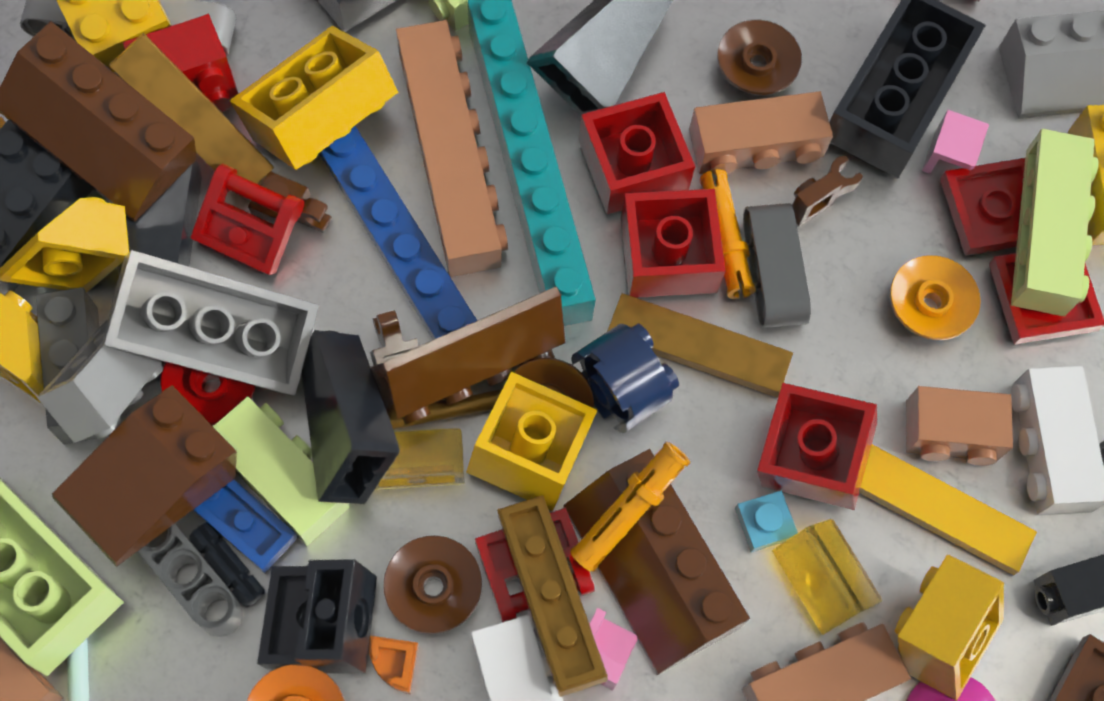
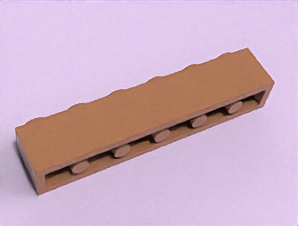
(449, 149)

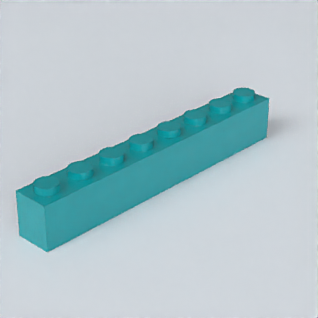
(530, 158)

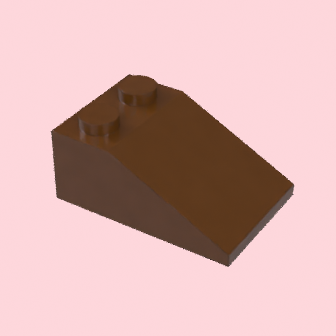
(147, 475)

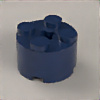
(626, 375)

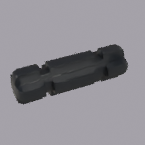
(227, 564)

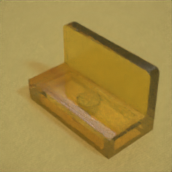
(426, 460)
(827, 575)

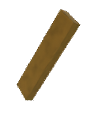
(175, 95)
(707, 346)
(552, 596)

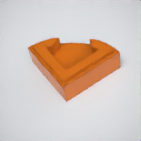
(394, 661)

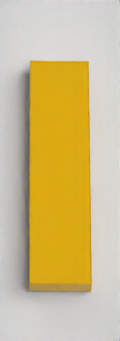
(946, 511)

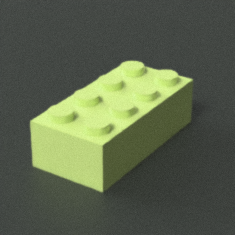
(46, 589)

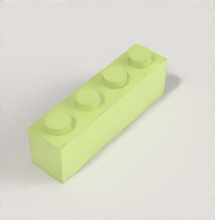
(1054, 223)

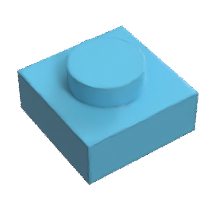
(766, 521)

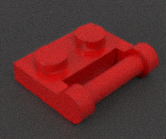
(242, 233)
(501, 568)

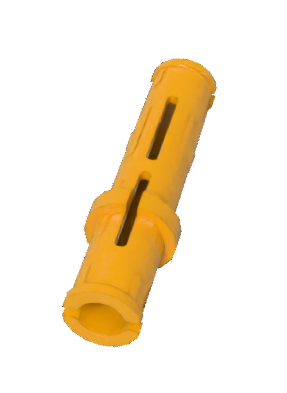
(734, 249)
(644, 490)

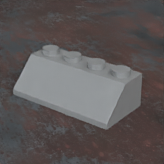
(1055, 63)
(209, 323)

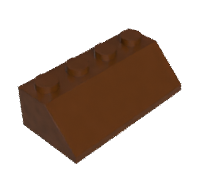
(94, 121)
(470, 355)
(661, 572)

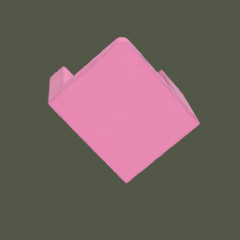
(956, 141)
(614, 646)

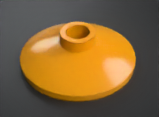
(944, 283)

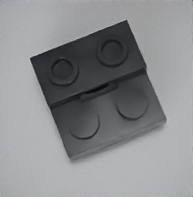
(319, 616)

